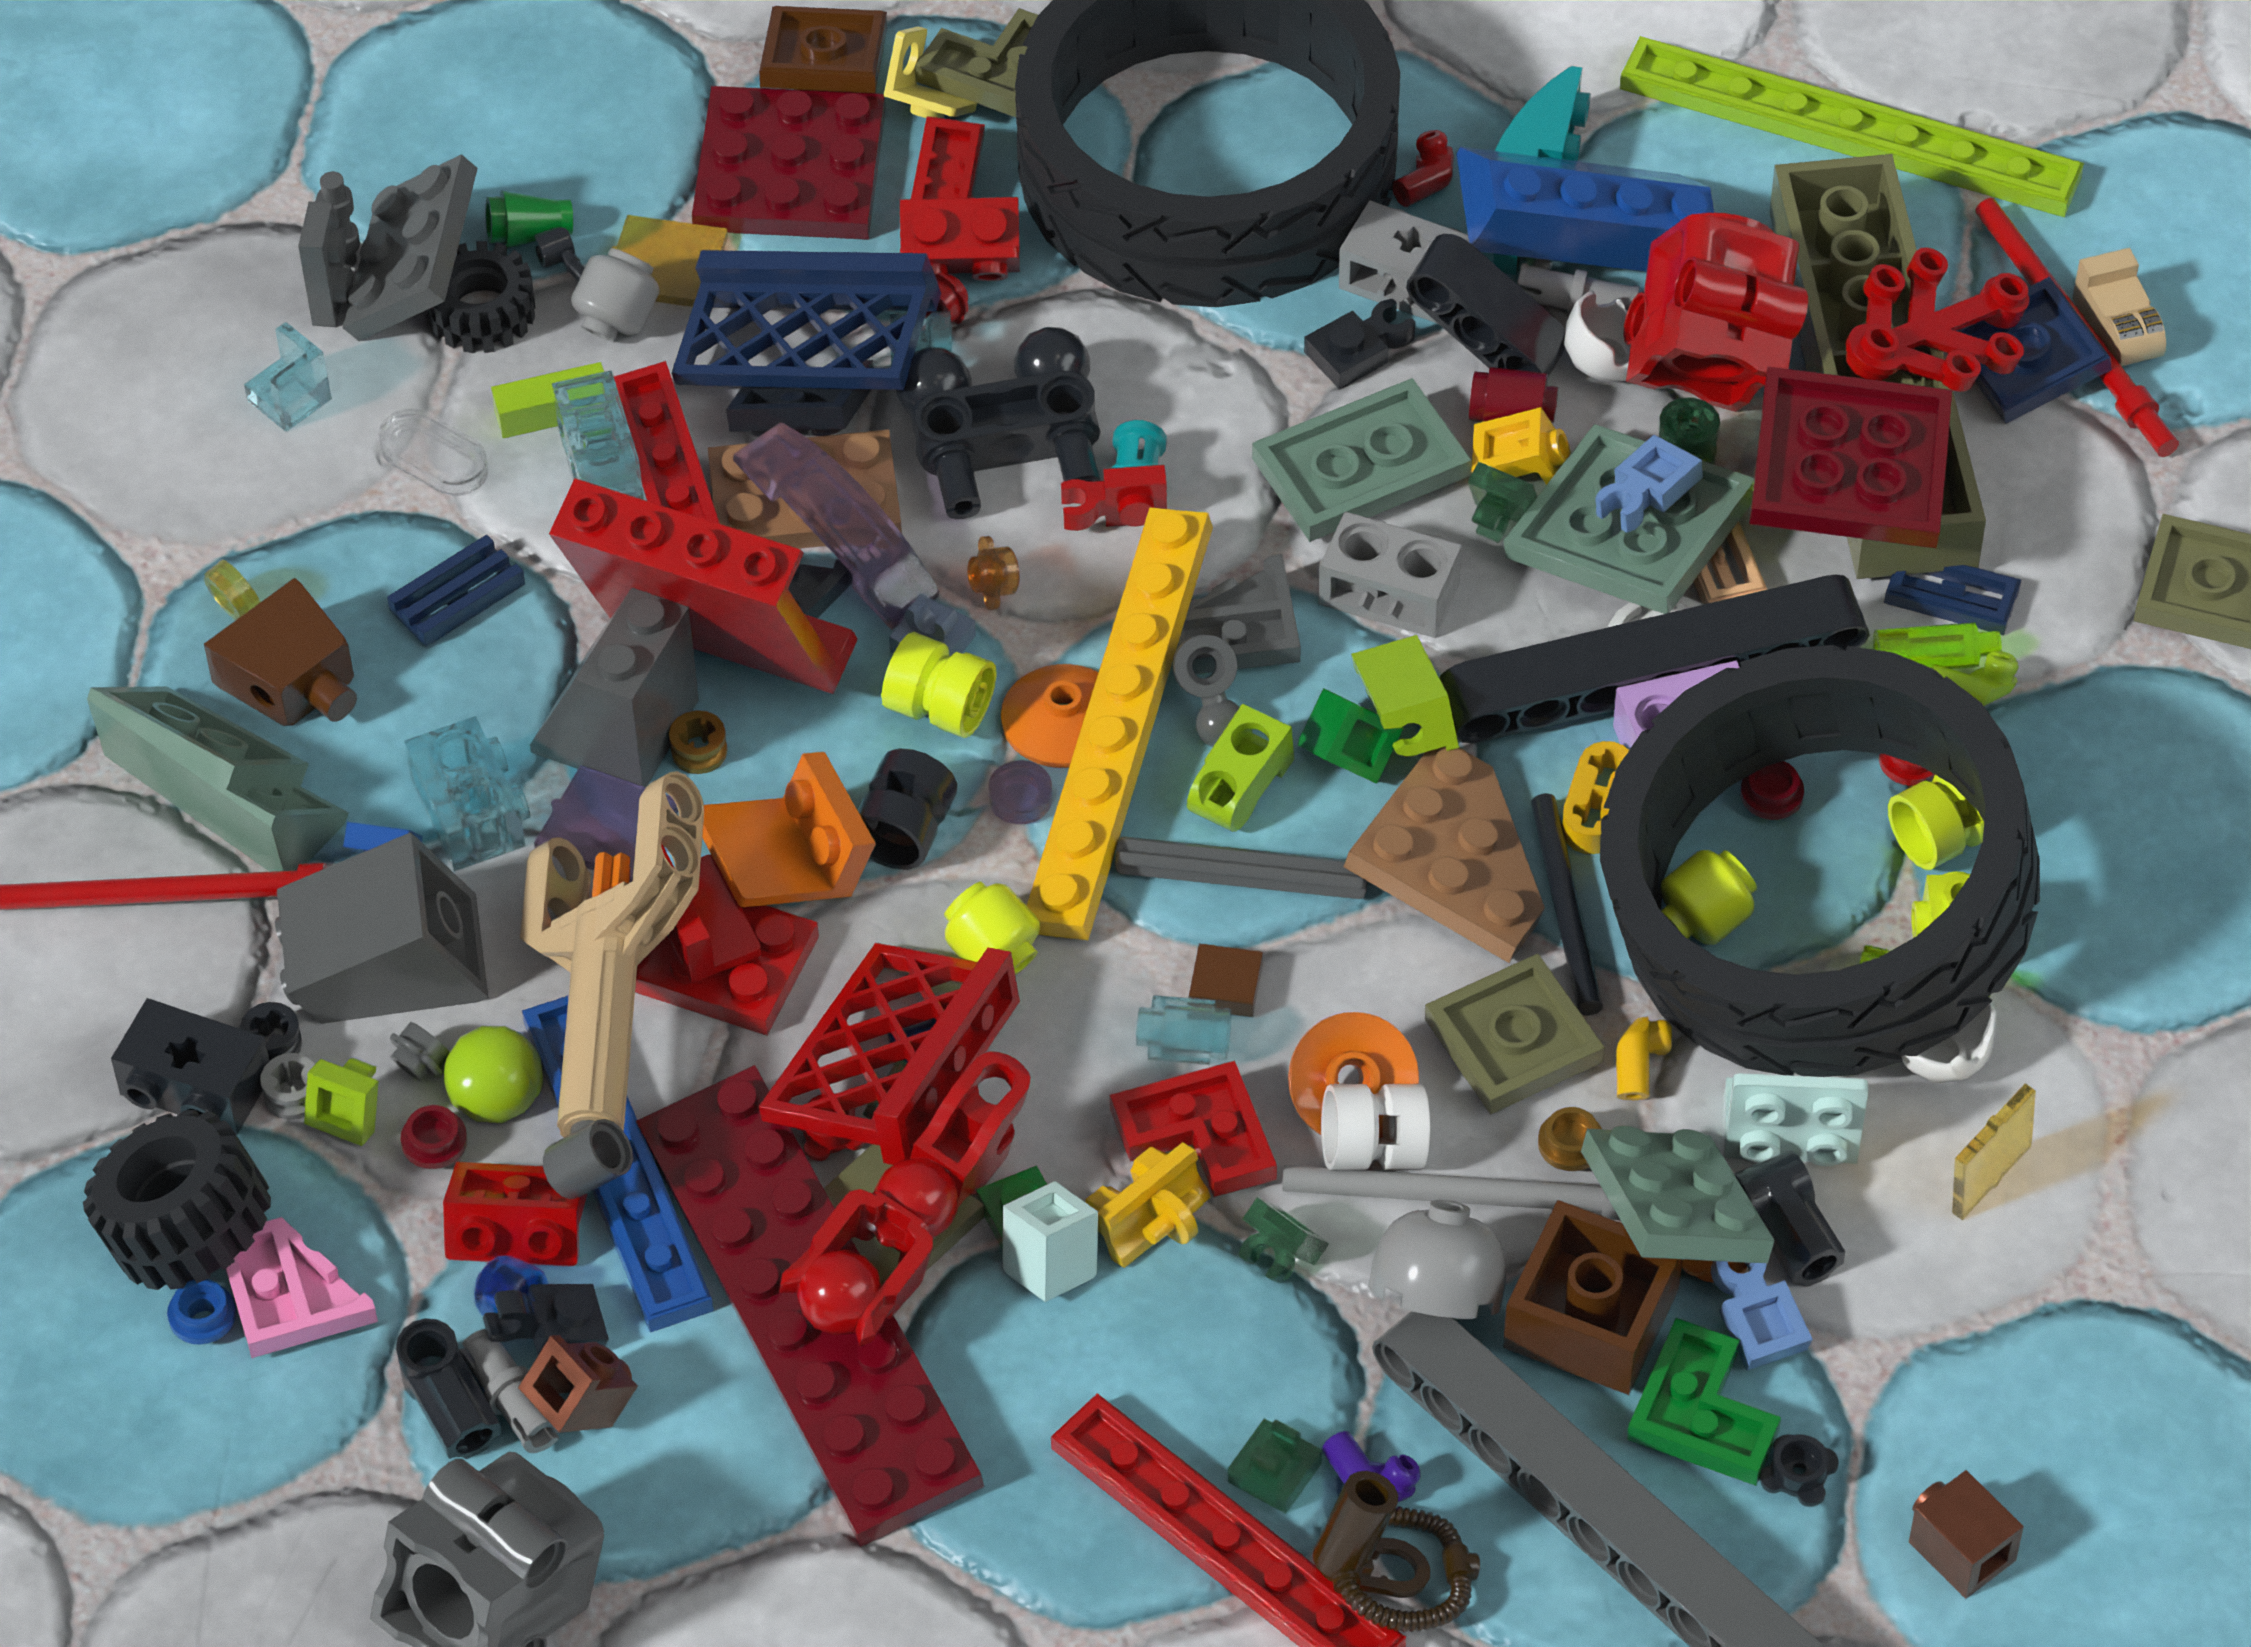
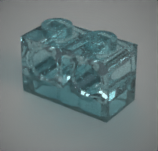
(597, 433)
(467, 793)

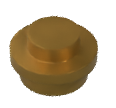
(1563, 1137)

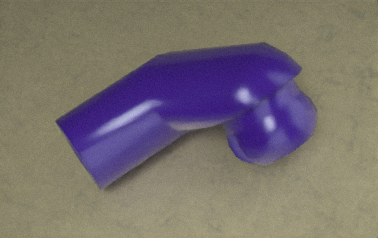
(1348, 1457)

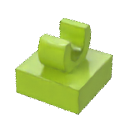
(342, 1099)

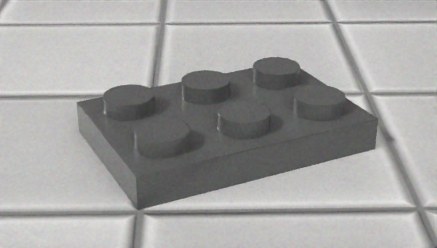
(410, 247)

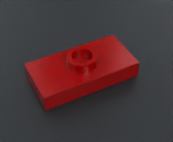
(948, 159)

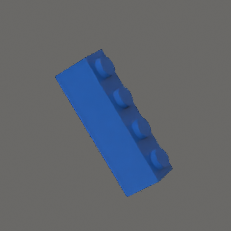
(1571, 207)

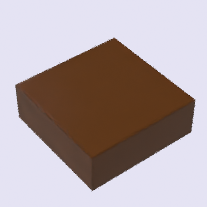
(1228, 977)

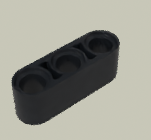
(1485, 308)

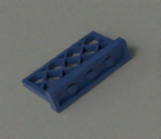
(812, 286)

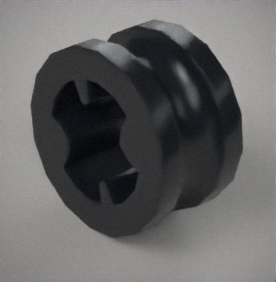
(270, 1015)

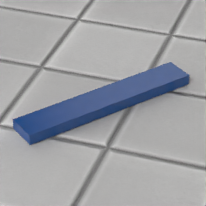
(633, 1205)

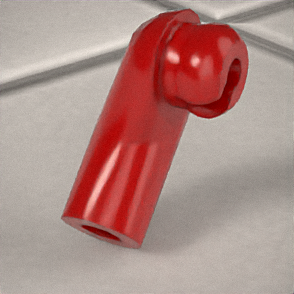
(1432, 170)

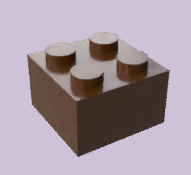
(1590, 1299)

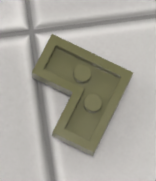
(976, 68)

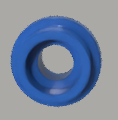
(198, 1298)

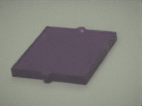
(597, 816)

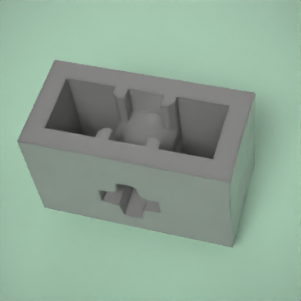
(1384, 253)

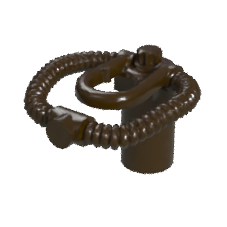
(1354, 1540)

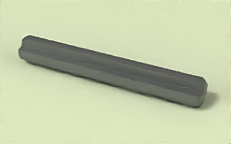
(1237, 867)

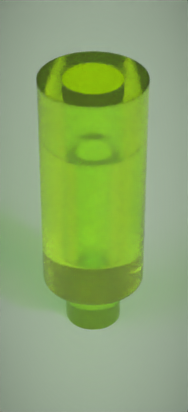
(1944, 645)

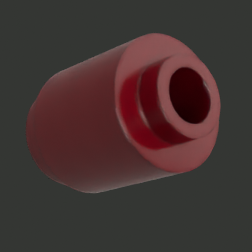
(1510, 392)

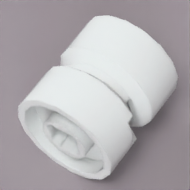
(1352, 1127)

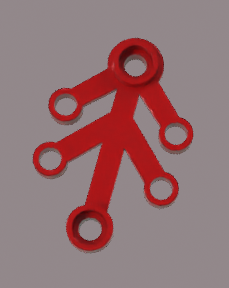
(1879, 351)

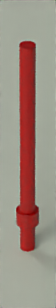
(2133, 402)
(150, 889)

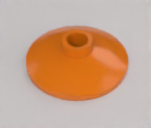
(1035, 720)
(1345, 1039)

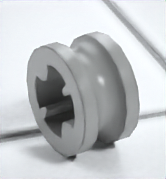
(283, 1069)

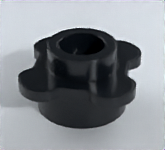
(1805, 1453)

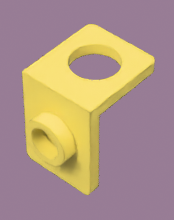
(902, 84)

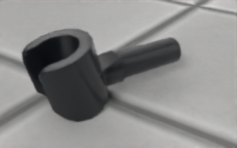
(557, 247)

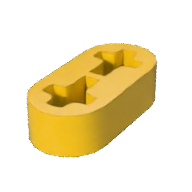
(1586, 794)

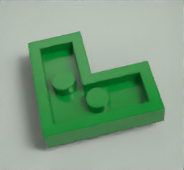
(1687, 1415)

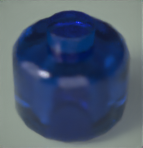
(504, 1274)

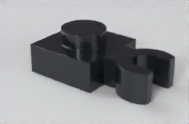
(1356, 347)

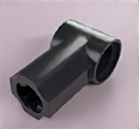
(1787, 1205)
(445, 1390)

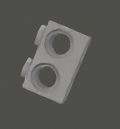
(1390, 574)

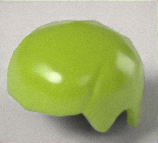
(493, 1074)

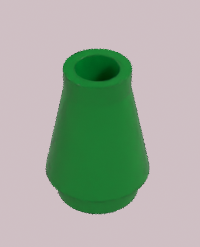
(517, 217)

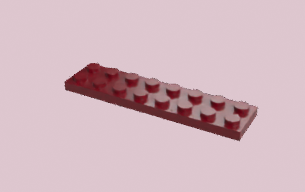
(858, 1408)

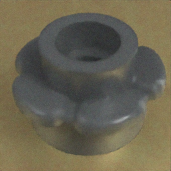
(418, 1052)

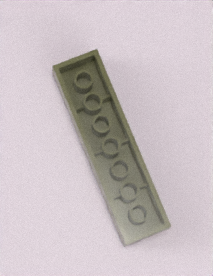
(1846, 223)

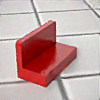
(713, 928)

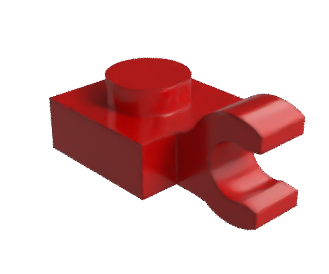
(1121, 497)

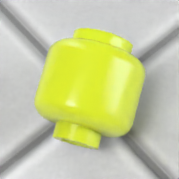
(1708, 896)
(992, 919)

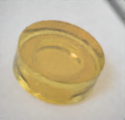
(230, 589)

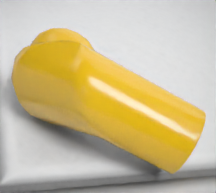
(1633, 1053)

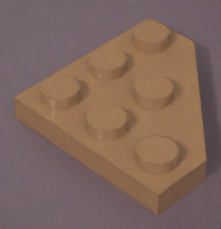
(1453, 853)

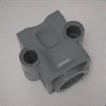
(488, 1559)

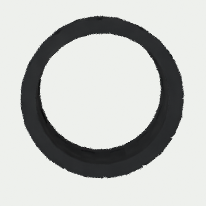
(1192, 245)
(1778, 711)

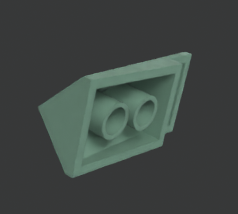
(216, 773)

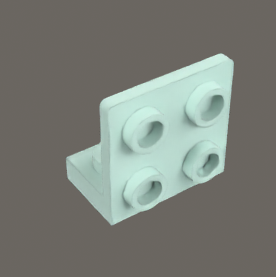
(1799, 1114)

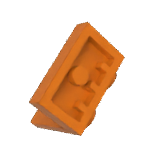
(792, 845)

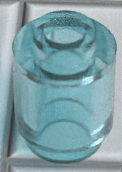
(1184, 1030)

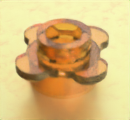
(993, 572)

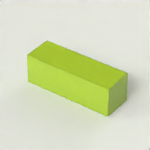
(529, 402)

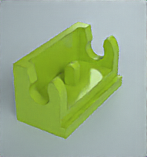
(1407, 691)

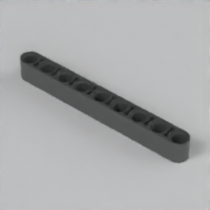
(1581, 1488)

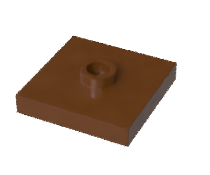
(823, 49)

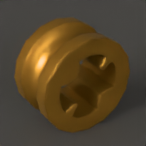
(693, 725)

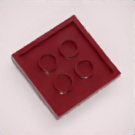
(789, 162)
(1851, 457)

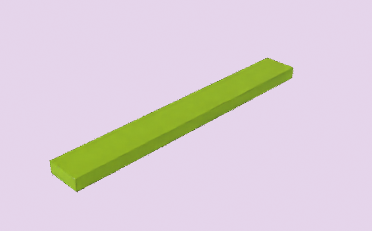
(1852, 126)

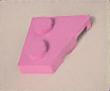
(291, 1292)

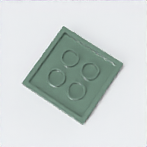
(1642, 566)

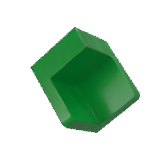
(1348, 736)

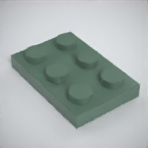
(1361, 458)
(1676, 1195)

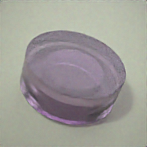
(1020, 792)

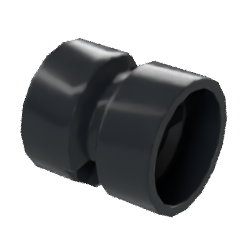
(906, 806)

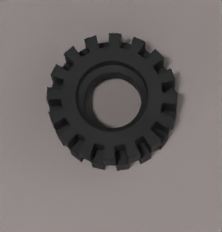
(488, 320)

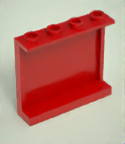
(724, 576)

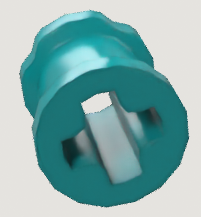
(1126, 444)

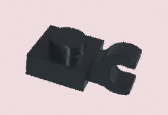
(545, 1312)

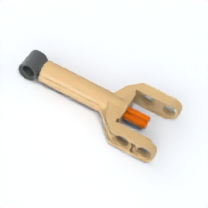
(601, 946)

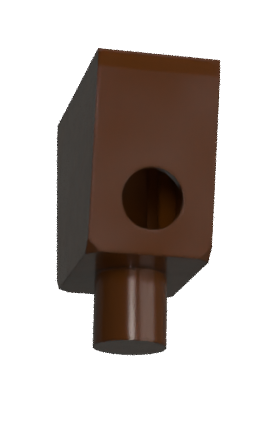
(284, 659)

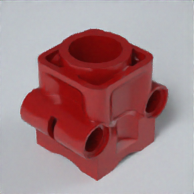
(1715, 309)

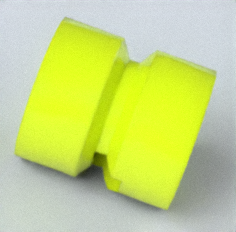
(947, 687)
(1934, 822)

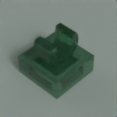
(1498, 500)
(1284, 1234)
(1275, 1465)

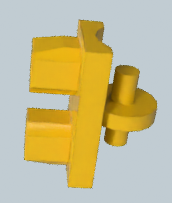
(1153, 1206)

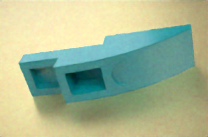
(1547, 130)

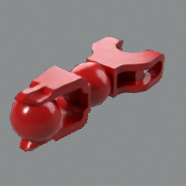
(908, 1207)

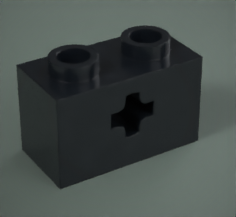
(189, 1064)

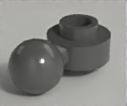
(1216, 708)

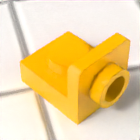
(1521, 444)

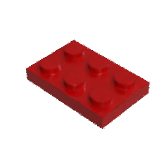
(747, 993)

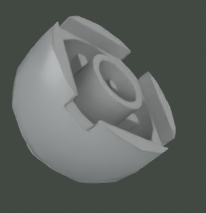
(1440, 1262)

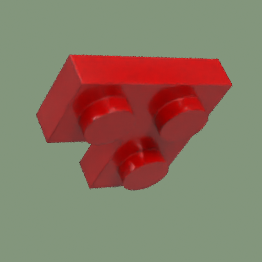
(1204, 1111)

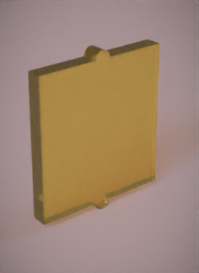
(672, 252)
(1993, 1151)

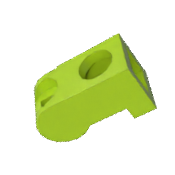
(1241, 768)

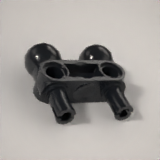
(1002, 419)

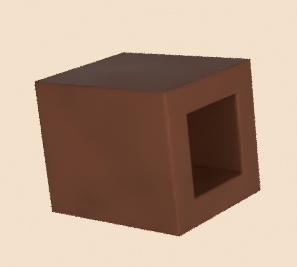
(1964, 1532)

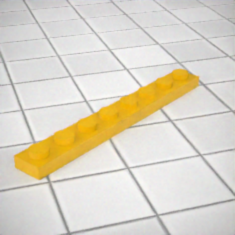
(1118, 722)

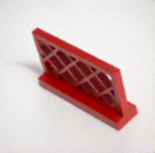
(936, 1058)

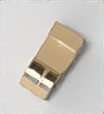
(2118, 307)

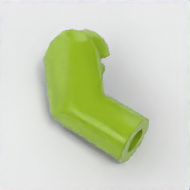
(1988, 682)

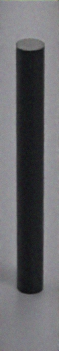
(1566, 904)

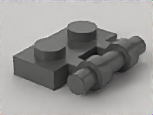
(329, 249)

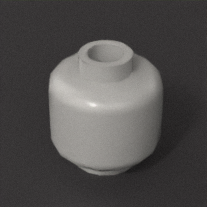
(615, 294)

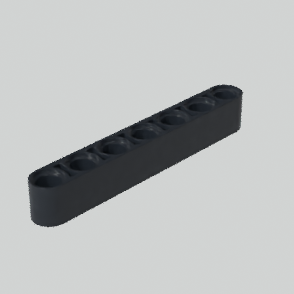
(1581, 672)

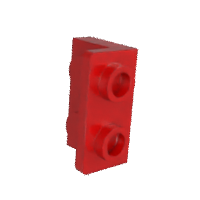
(964, 235)
(509, 1212)

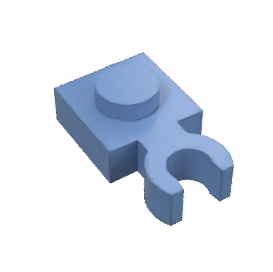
(1650, 476)
(1760, 1315)

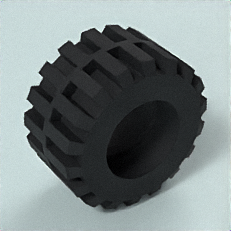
(177, 1200)

